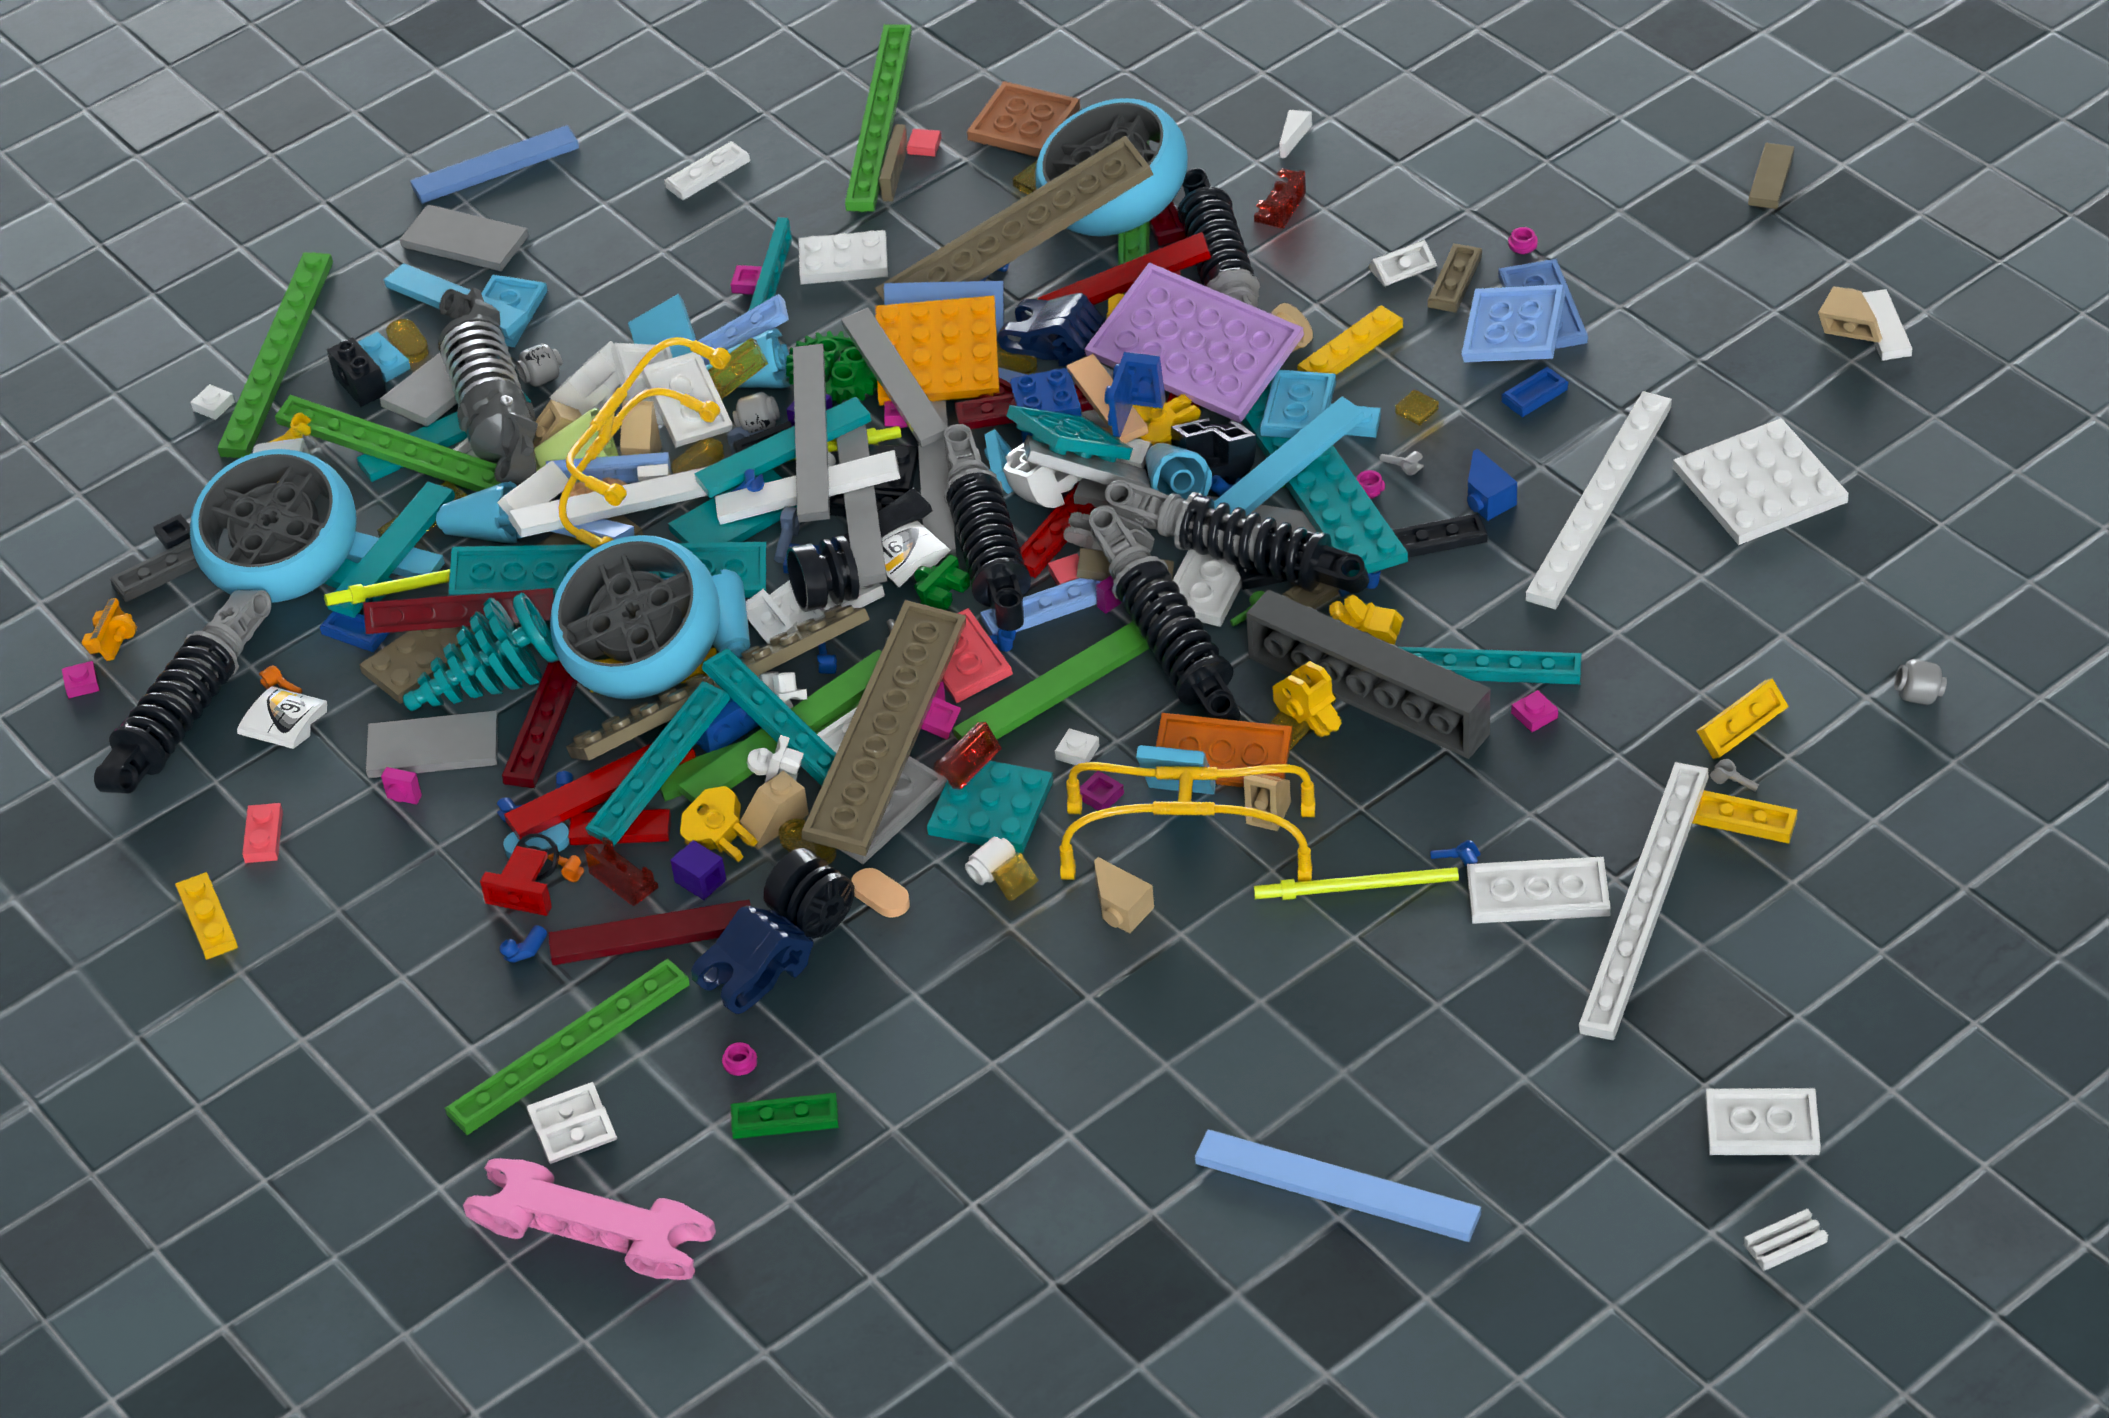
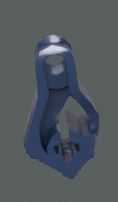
(1055, 330)
(752, 956)

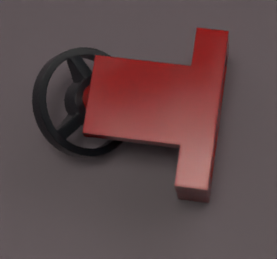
(517, 884)

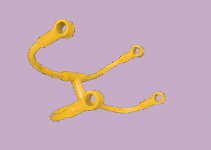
(608, 424)
(1184, 806)

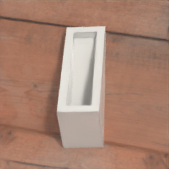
(1295, 128)

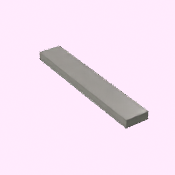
(894, 377)

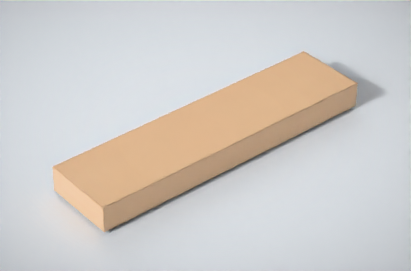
(1093, 381)

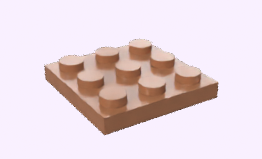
(1021, 118)

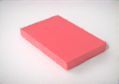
(974, 662)

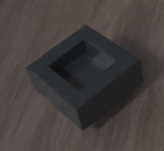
(173, 531)

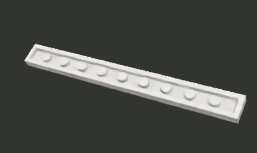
(1598, 500)
(1643, 902)

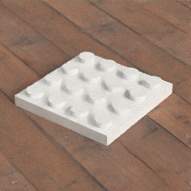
(1760, 481)

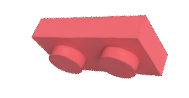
(262, 833)

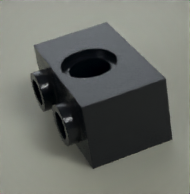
(356, 371)

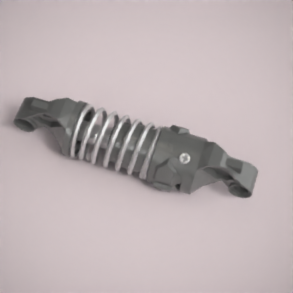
(488, 392)

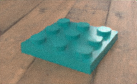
(1069, 433)
(995, 803)

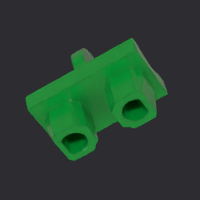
(935, 583)

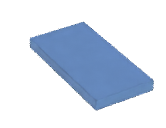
(1542, 273)
(930, 291)

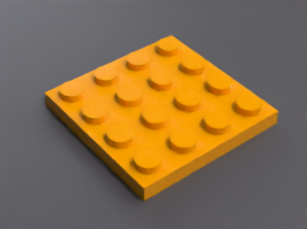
(945, 345)

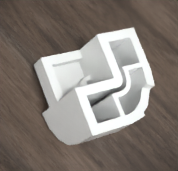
(591, 384)
(1036, 482)

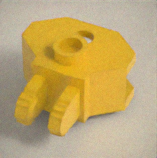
(1160, 420)
(1368, 618)
(1309, 698)
(716, 822)

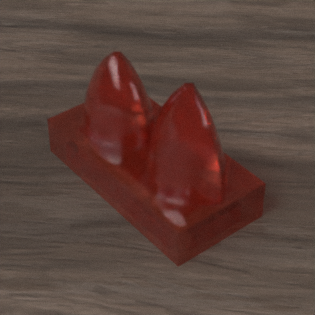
(968, 756)

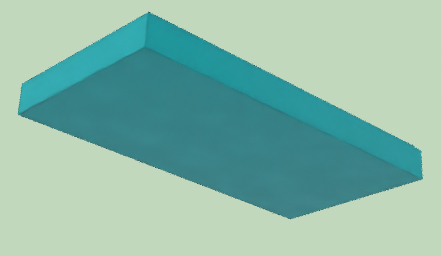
(703, 526)

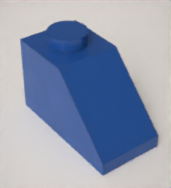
(1489, 487)

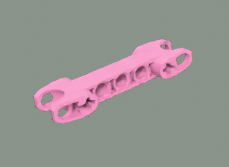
(642, 1234)

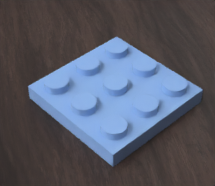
(1513, 323)

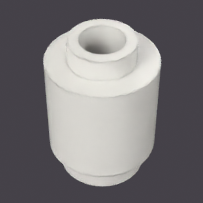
(988, 858)

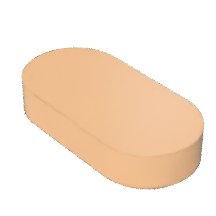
(880, 892)

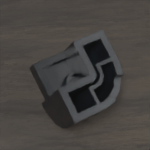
(1226, 448)

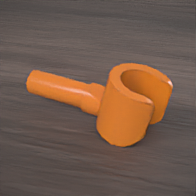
(272, 676)
(571, 869)

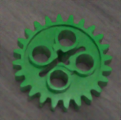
(849, 376)

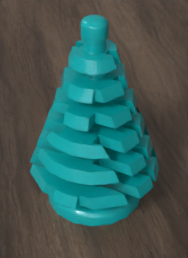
(491, 653)

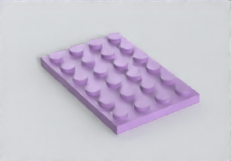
(1206, 341)

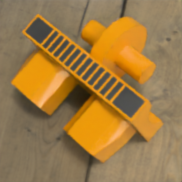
(110, 630)

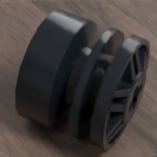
(822, 573)
(809, 892)

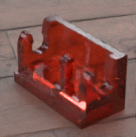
(1282, 200)
(619, 873)

